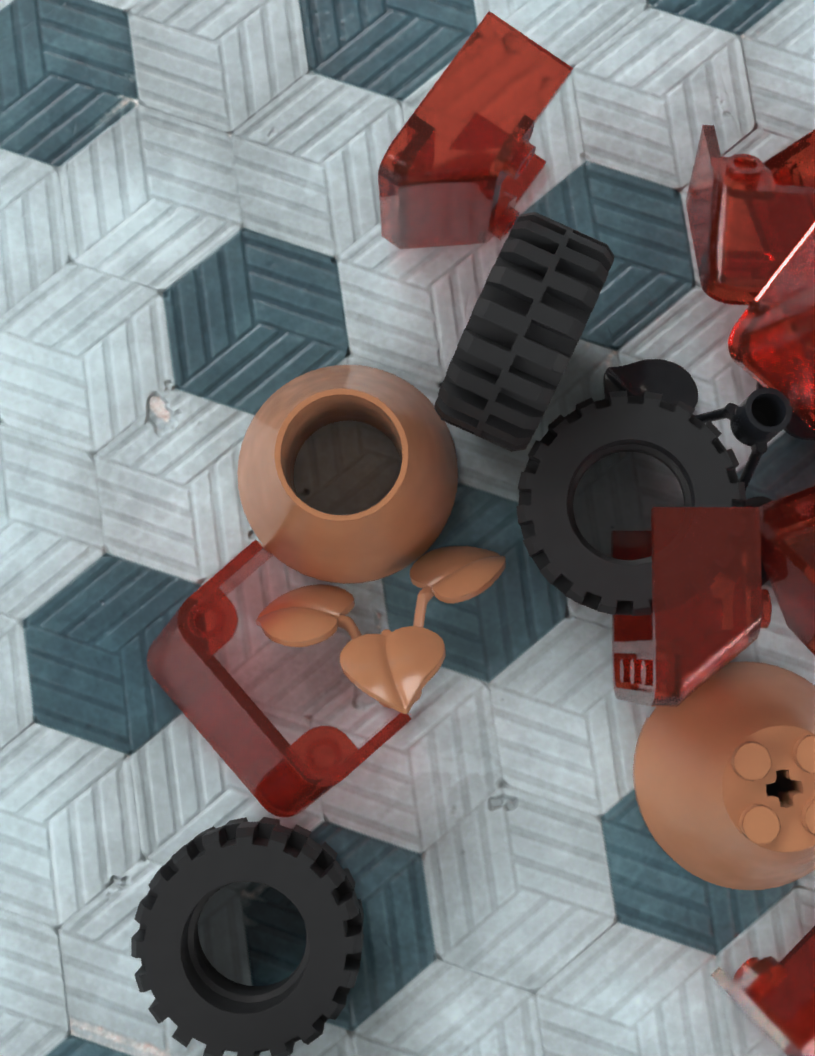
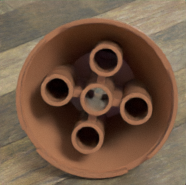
(733, 778)

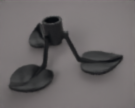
(752, 422)

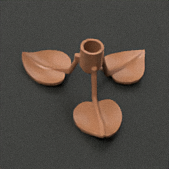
(393, 663)

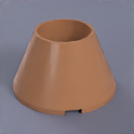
(360, 544)

